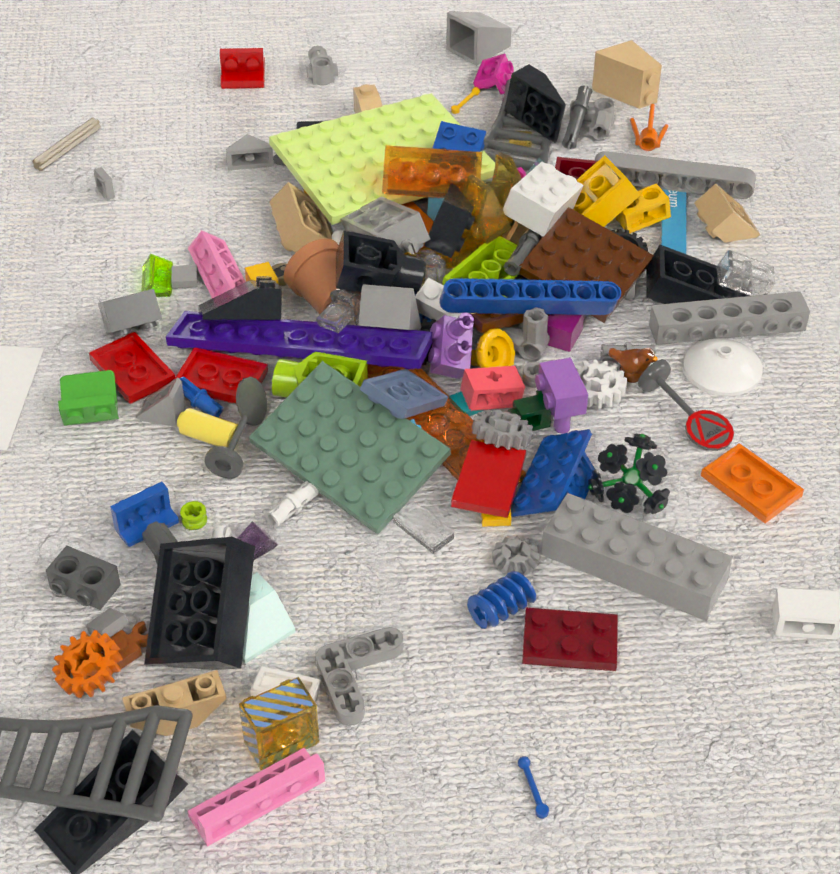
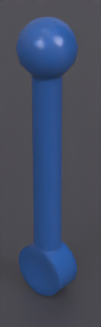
(542, 809)

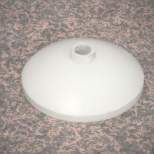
(722, 367)

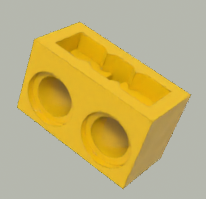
(646, 210)

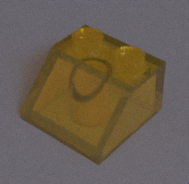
(489, 216)

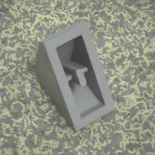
(249, 153)
(164, 405)

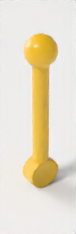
(455, 109)

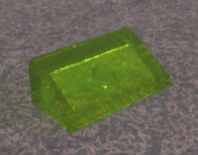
(157, 276)

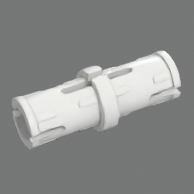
(291, 504)

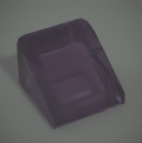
(259, 538)

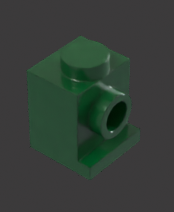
(533, 411)

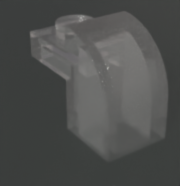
(341, 311)

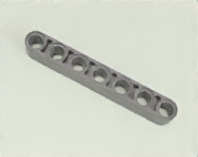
(683, 175)

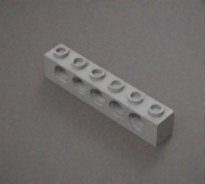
(728, 318)

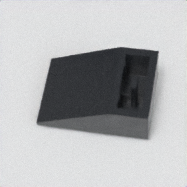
(535, 102)

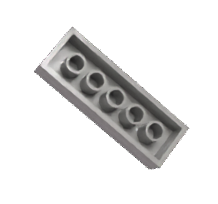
(636, 556)

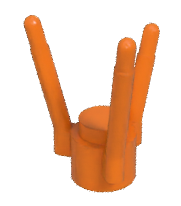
(648, 137)

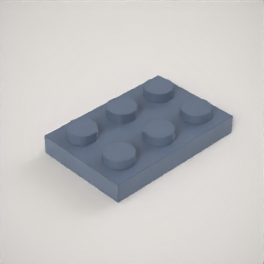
(403, 393)

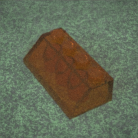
(427, 170)

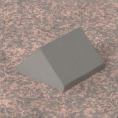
(389, 308)

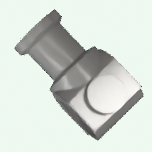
(321, 66)

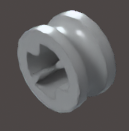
(528, 374)

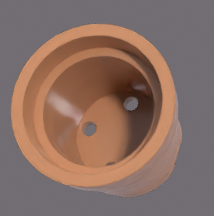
(313, 272)

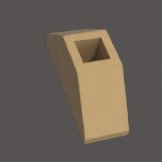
(198, 694)

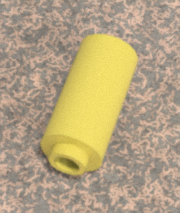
(206, 427)

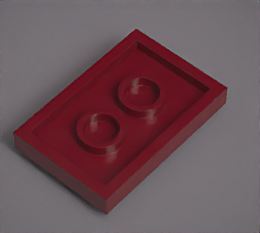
(570, 639)

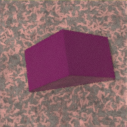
(564, 330)

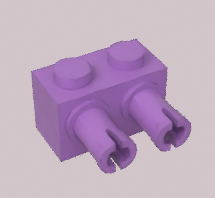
(451, 345)
(562, 391)

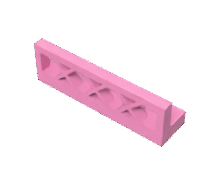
(215, 264)
(257, 801)

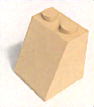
(627, 74)

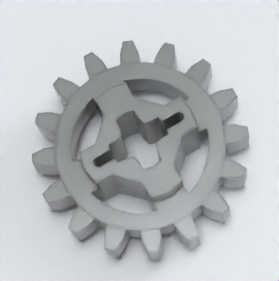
(502, 429)

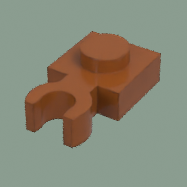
(130, 643)

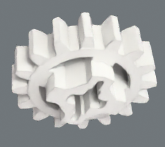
(599, 382)

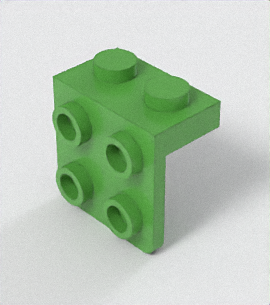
(88, 398)

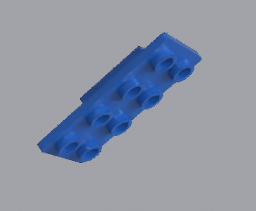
(555, 470)

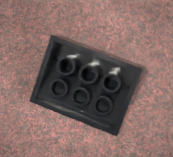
(200, 604)

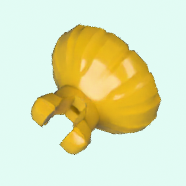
(493, 350)

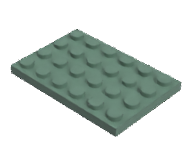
(350, 447)

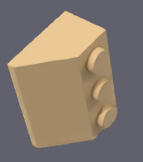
(298, 218)

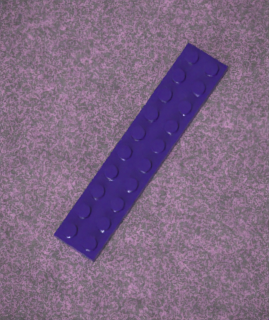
(302, 338)

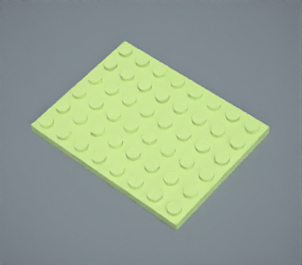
(344, 157)

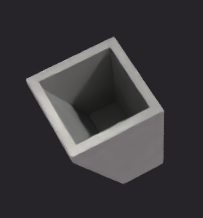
(476, 36)

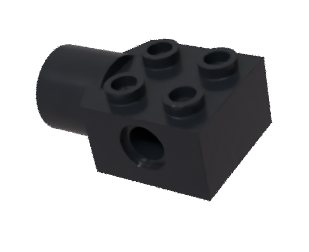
(376, 262)

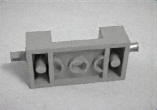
(389, 221)

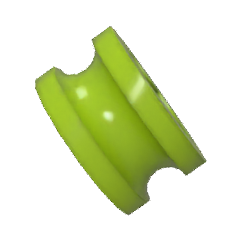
(188, 520)

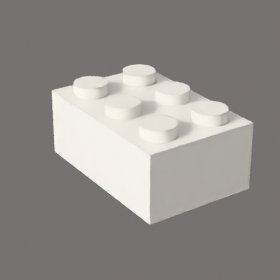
(542, 198)

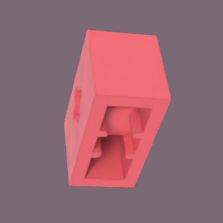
(491, 387)

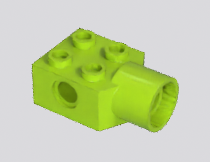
(291, 374)

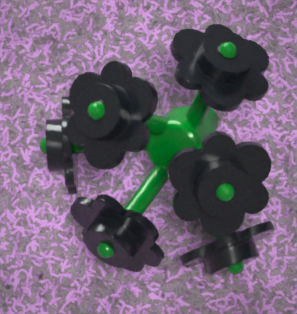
(643, 469)

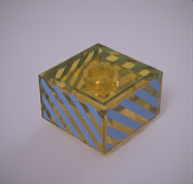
(279, 722)

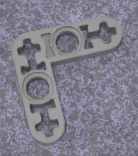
(347, 662)

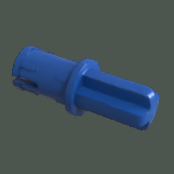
(201, 399)

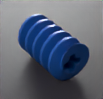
(500, 599)

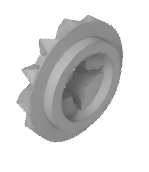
(524, 564)

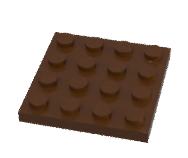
(585, 252)

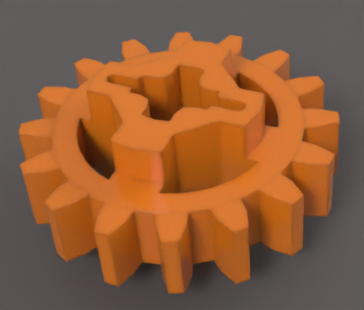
(87, 664)

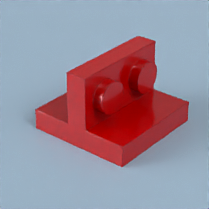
(242, 68)

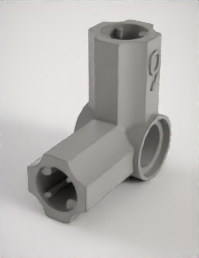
(601, 117)
(533, 338)

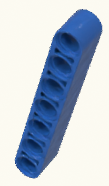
(597, 296)

